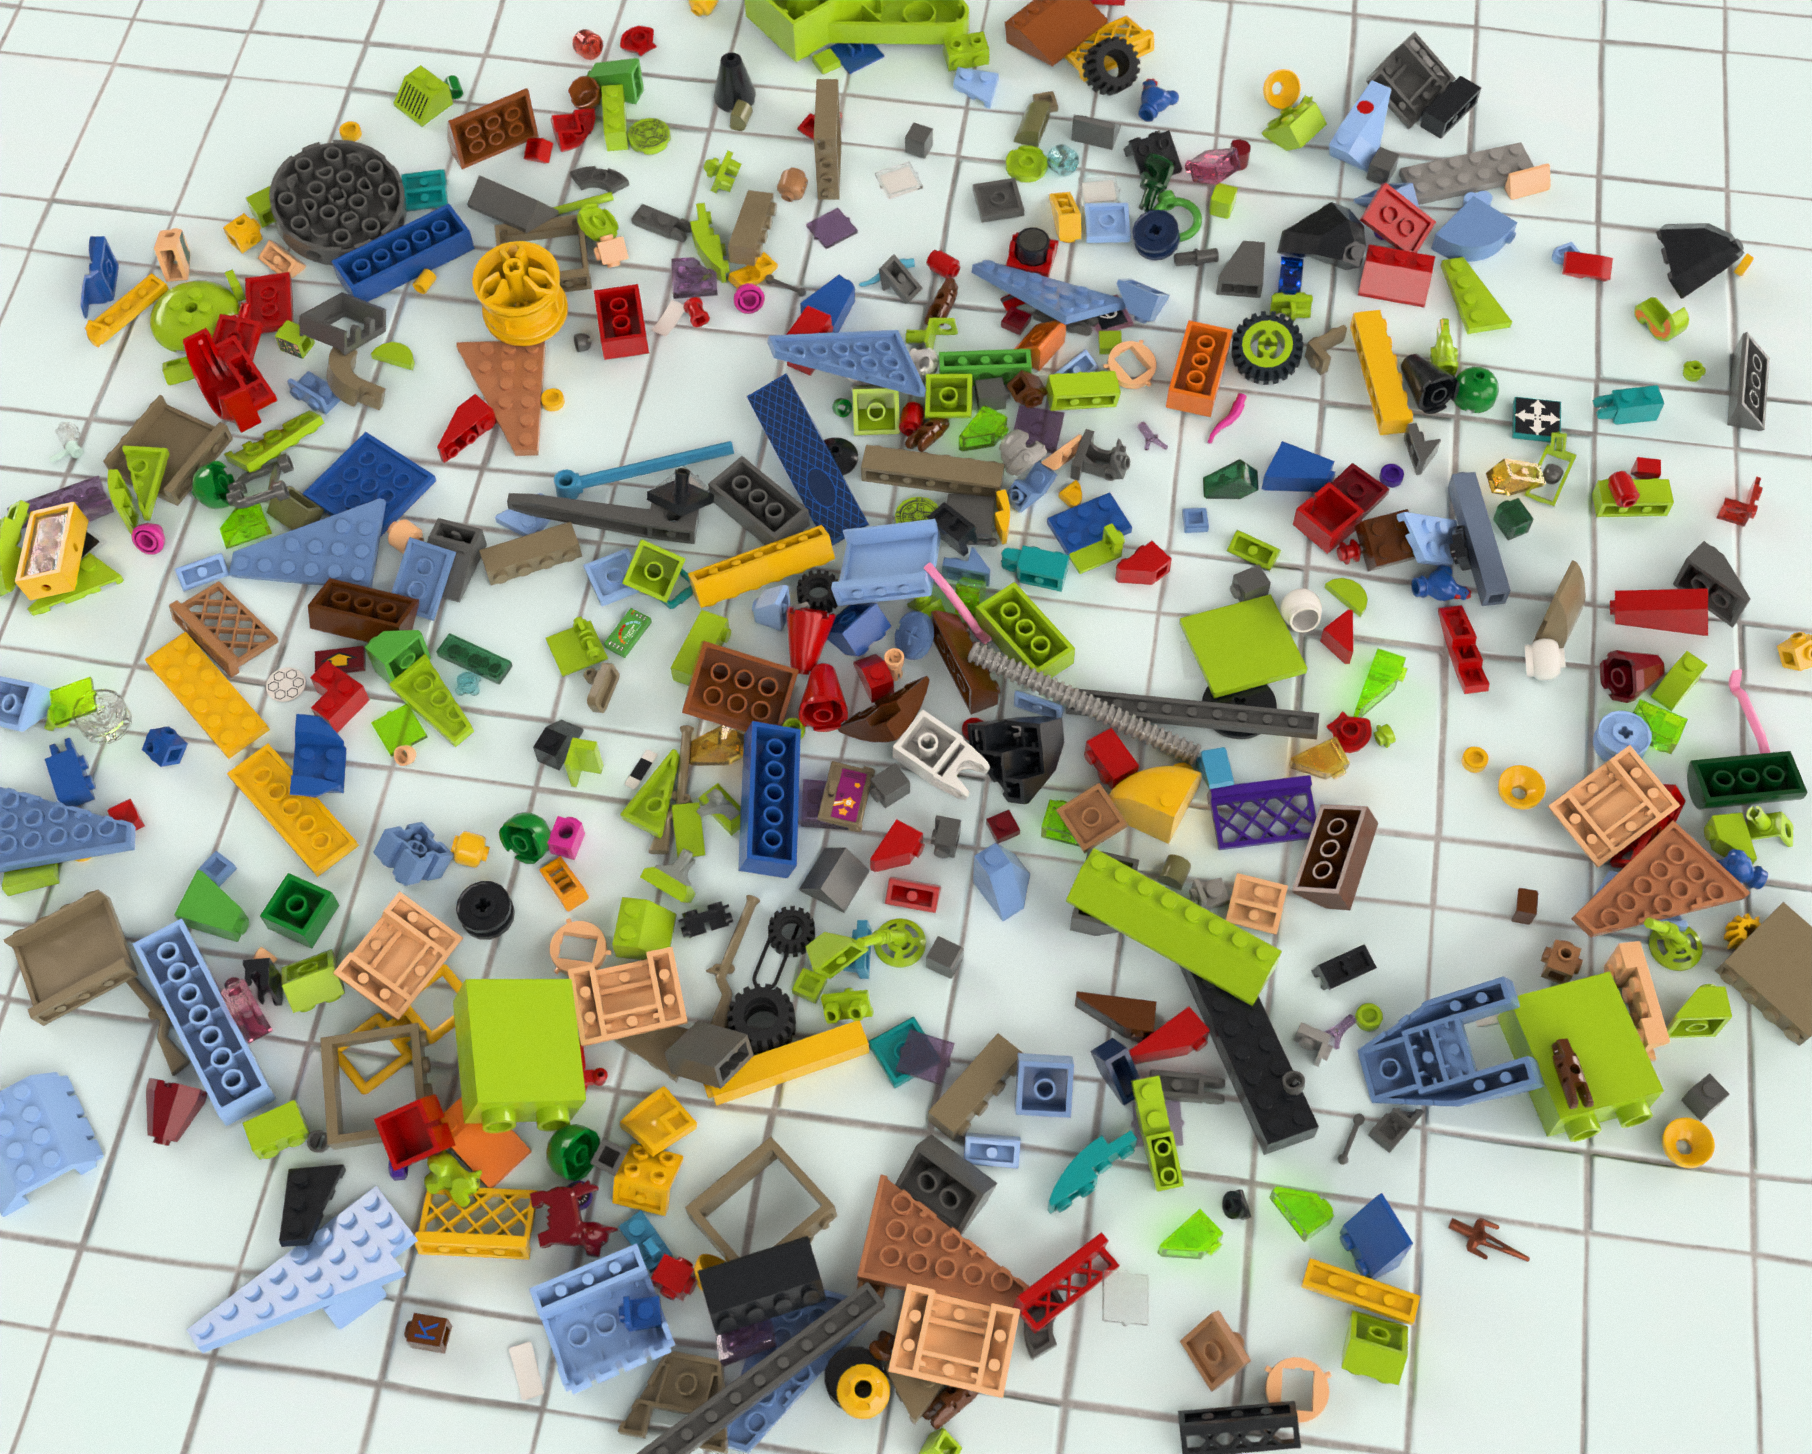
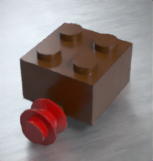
(1380, 541)

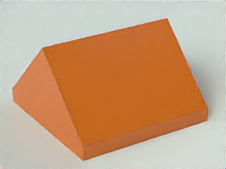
(1043, 342)

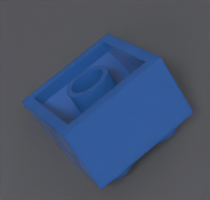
(858, 628)

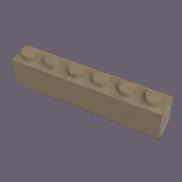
(931, 471)

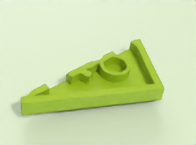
(146, 471)
(90, 578)
(651, 803)

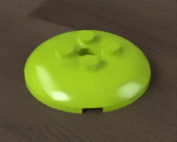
(188, 310)

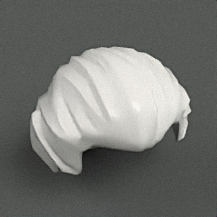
(924, 361)

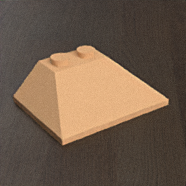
(1613, 806)
(398, 956)
(627, 998)
(954, 1341)

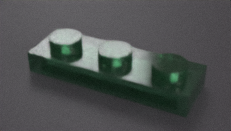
(474, 658)

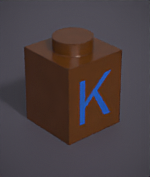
(428, 1333)

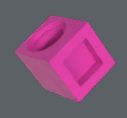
(566, 846)

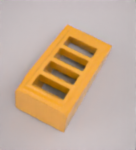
(571, 896)

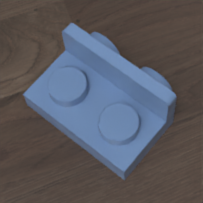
(314, 392)

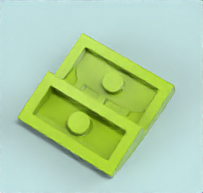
(122, 499)

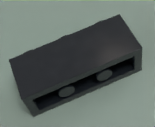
(1450, 106)

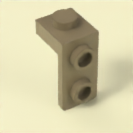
(1317, 347)

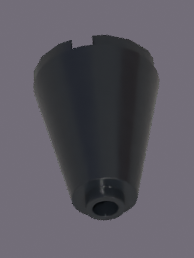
(733, 83)
(1429, 383)

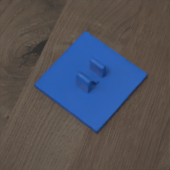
(855, 55)

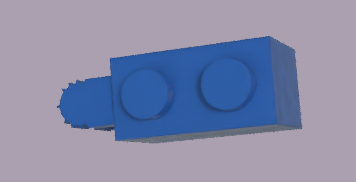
(69, 775)

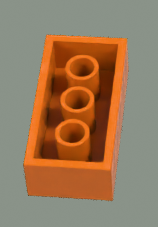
(1199, 368)

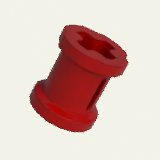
(697, 315)

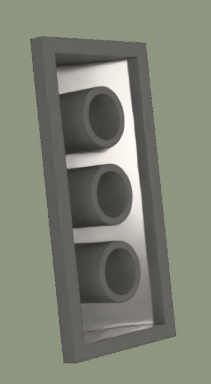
(509, 205)
(1748, 385)

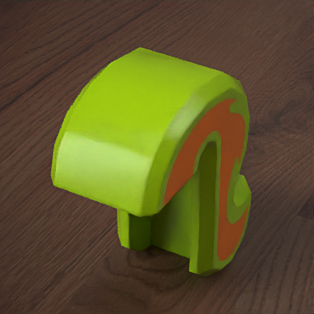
(1660, 321)

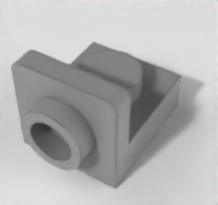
(1209, 893)
(1314, 1039)

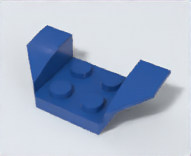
(101, 282)
(317, 758)

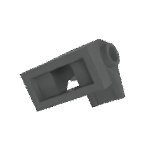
(1088, 454)

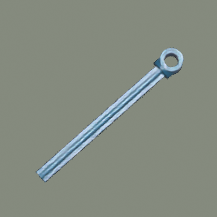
(570, 484)

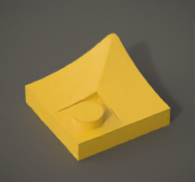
(658, 1121)

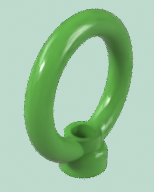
(1168, 201)

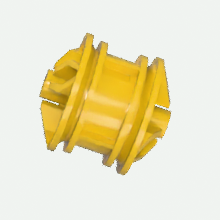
(520, 293)

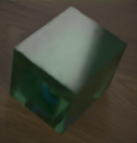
(1513, 518)

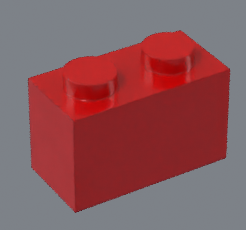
(1110, 758)

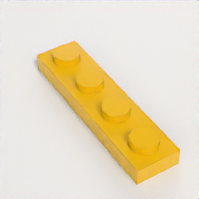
(132, 304)
(1360, 1291)

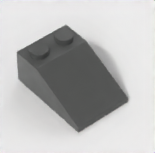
(1711, 570)

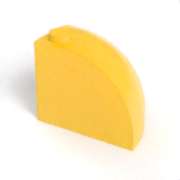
(1156, 799)

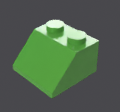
(395, 652)

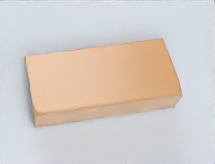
(1528, 181)
(280, 259)
(1063, 454)

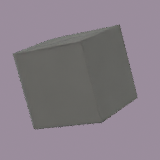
(919, 140)
(944, 957)

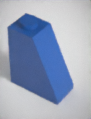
(833, 299)
(1297, 470)

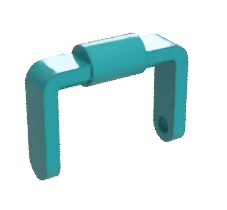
(682, 596)

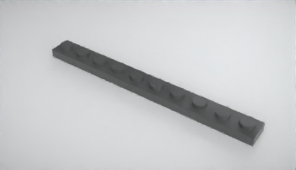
(1212, 714)
(768, 1374)

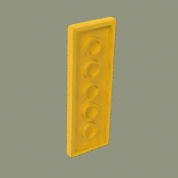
(207, 695)
(298, 819)

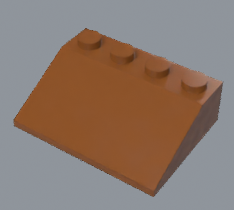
(1053, 27)
(492, 129)
(738, 688)

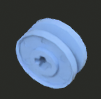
(1620, 730)

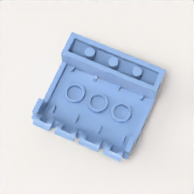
(41, 1137)
(585, 1324)

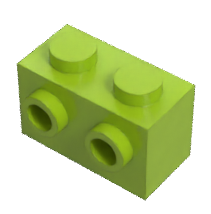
(966, 51)
(277, 1130)

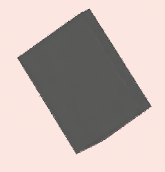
(1094, 131)
(835, 878)

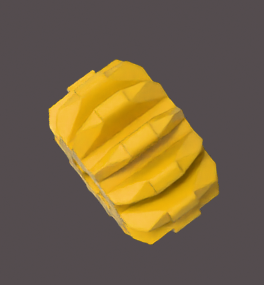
(1740, 929)

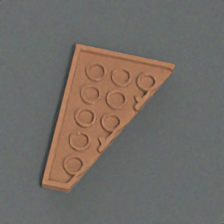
(512, 386)
(1660, 882)
(918, 1249)

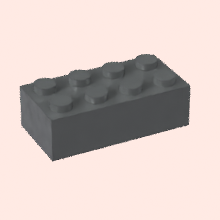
(758, 503)

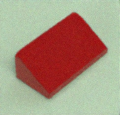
(912, 894)

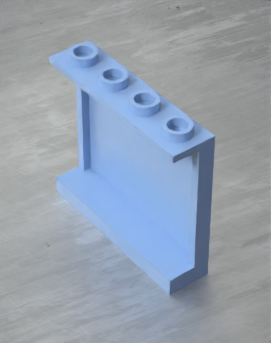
(887, 562)

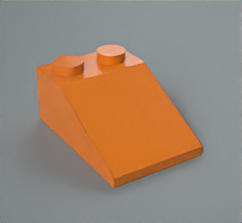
(490, 1152)

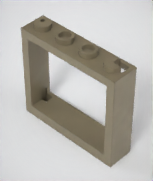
(827, 130)
(556, 227)
(331, 1078)
(739, 1177)

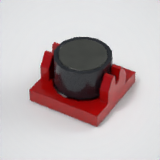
(1032, 248)

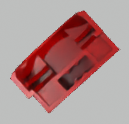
(232, 392)

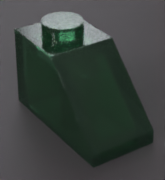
(1231, 481)

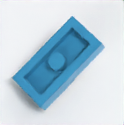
(862, 964)
(651, 1246)

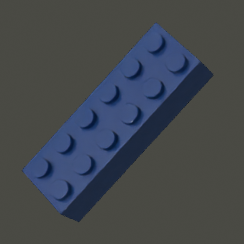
(403, 254)
(769, 800)

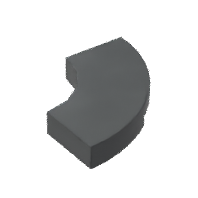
(599, 178)
(1043, 1340)

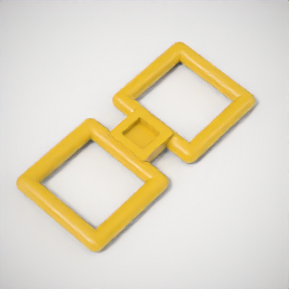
(400, 1044)

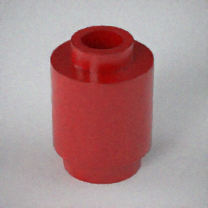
(943, 264)
(911, 418)
(1623, 489)

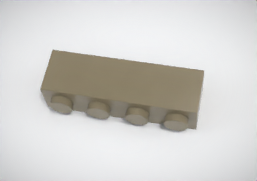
(752, 228)
(530, 553)
(974, 1088)

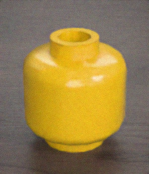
(702, 7)
(469, 849)

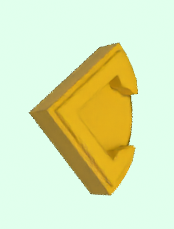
(96, 332)
(1071, 494)

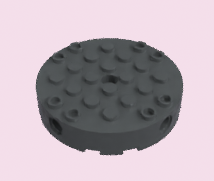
(336, 199)

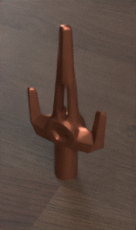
(1478, 1236)

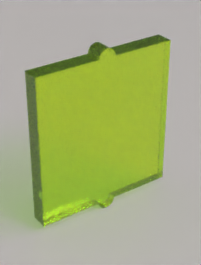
(73, 701)
(399, 729)

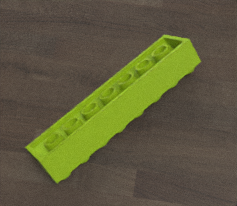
(1173, 926)

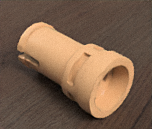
(894, 660)

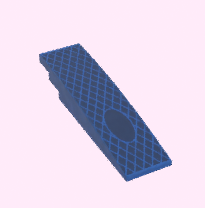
(806, 458)

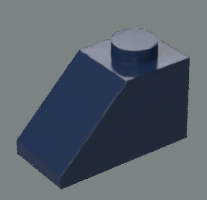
(1116, 1068)

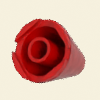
(807, 636)
(823, 700)

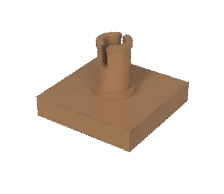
(1091, 818)
(1215, 1350)

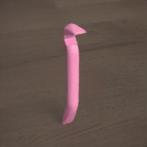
(981, 635)
(1734, 685)

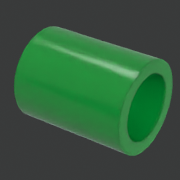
(454, 86)

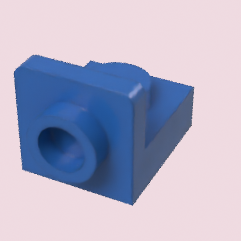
(641, 1313)

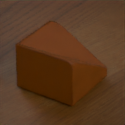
(1526, 906)

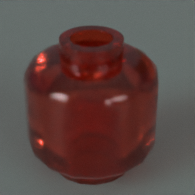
(587, 44)

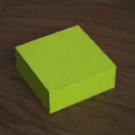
(826, 61)
(235, 286)
(1108, 340)
(809, 985)

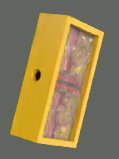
(52, 551)

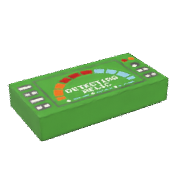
(627, 633)

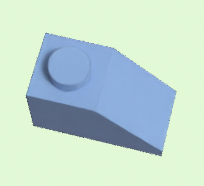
(772, 607)

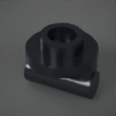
(1235, 1205)

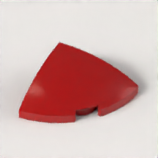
(572, 129)

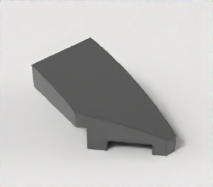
(1394, 1127)

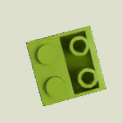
(1295, 126)

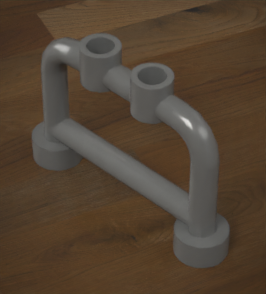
(275, 489)

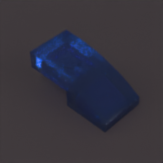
(1290, 275)

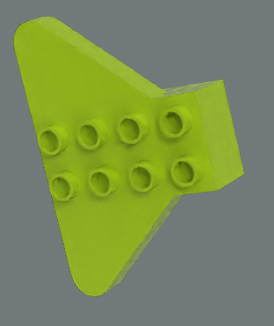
(808, 25)

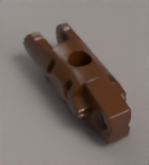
(943, 301)
(927, 434)
(1571, 1074)
(948, 1405)

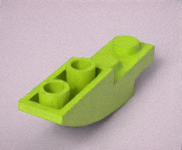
(708, 244)
(9, 539)
(1156, 1133)

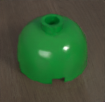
(1476, 389)
(211, 485)
(526, 836)
(571, 1151)

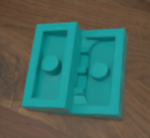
(425, 189)

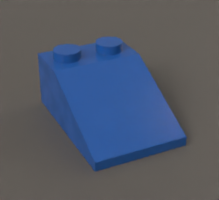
(1375, 1239)

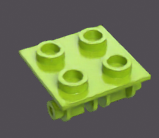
(576, 647)

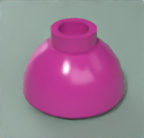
(749, 298)
(148, 538)

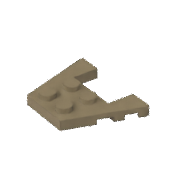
(678, 1386)

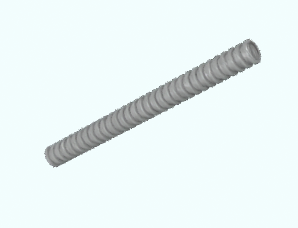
(1084, 703)

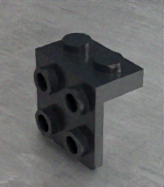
(1157, 143)

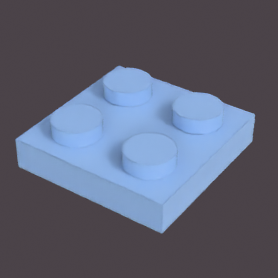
(1107, 222)
(607, 577)

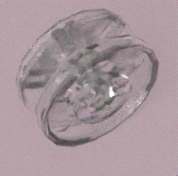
(110, 720)

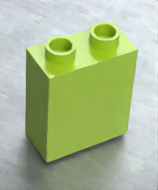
(1607, 1046)
(518, 1053)

